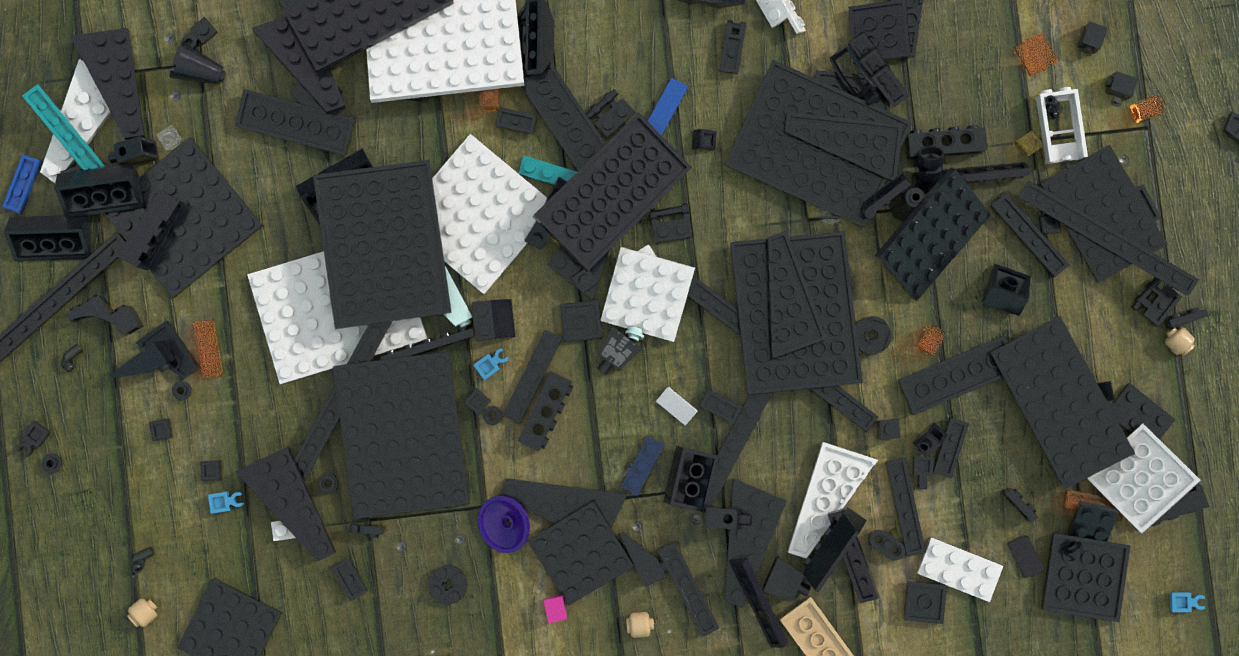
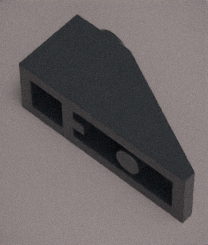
(152, 359)
(645, 562)

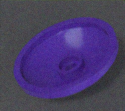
(496, 527)

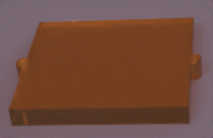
(1036, 54)

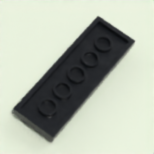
(563, 115)
(295, 122)
(951, 377)

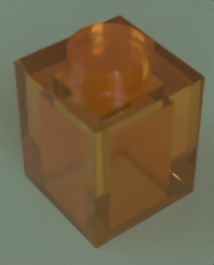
(489, 99)
(1147, 108)
(930, 340)

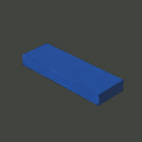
(667, 105)
(22, 184)

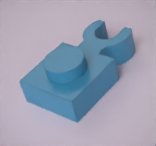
(488, 366)
(222, 501)
(1184, 602)

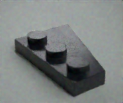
(184, 362)

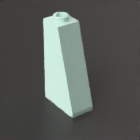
(460, 313)

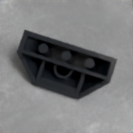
(536, 36)

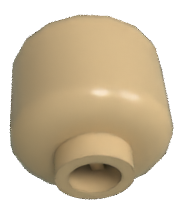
(1179, 340)
(142, 612)
(639, 624)

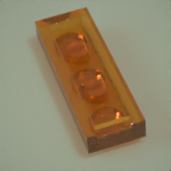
(208, 348)
(1073, 497)

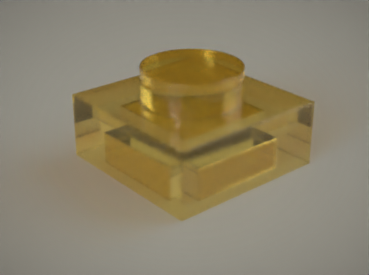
(1029, 143)

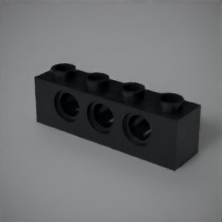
(975, 145)
(528, 436)

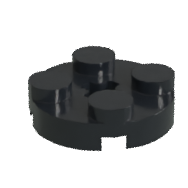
(882, 331)
(437, 589)

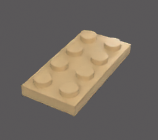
(813, 631)

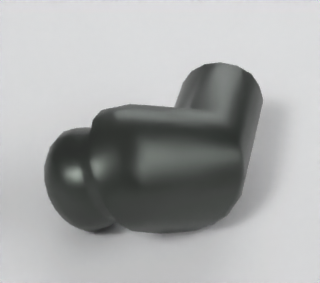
(68, 357)
(139, 559)

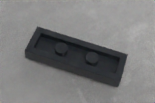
(950, 448)

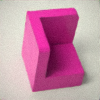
(555, 608)

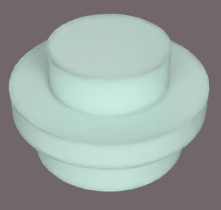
(634, 333)

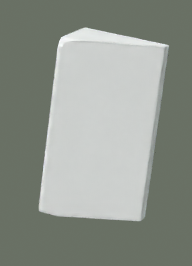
(676, 406)

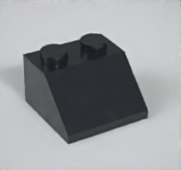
(1007, 290)
(493, 319)

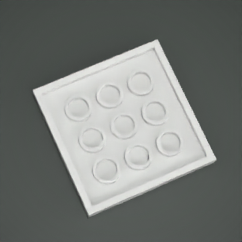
(647, 293)
(1146, 482)

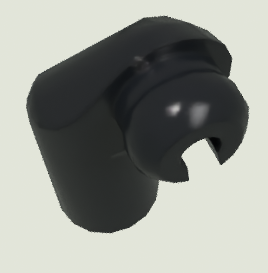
(1052, 107)

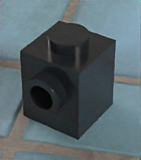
(930, 439)

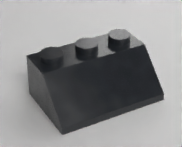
(690, 479)

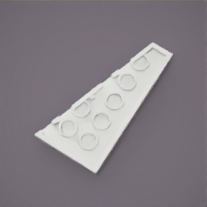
(87, 114)
(830, 488)

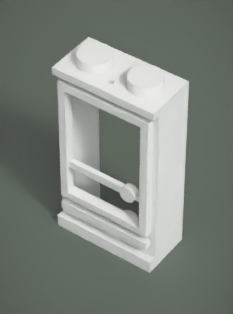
(1067, 151)

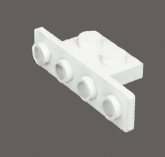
(780, 10)

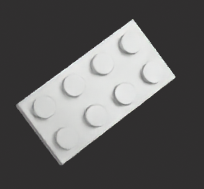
(959, 569)

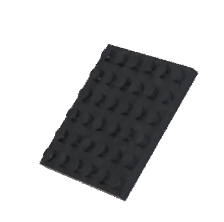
(208, 225)

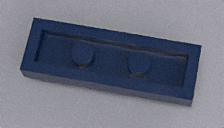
(642, 466)

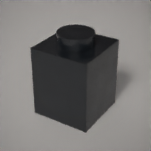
(1092, 38)
(1120, 85)
(888, 429)

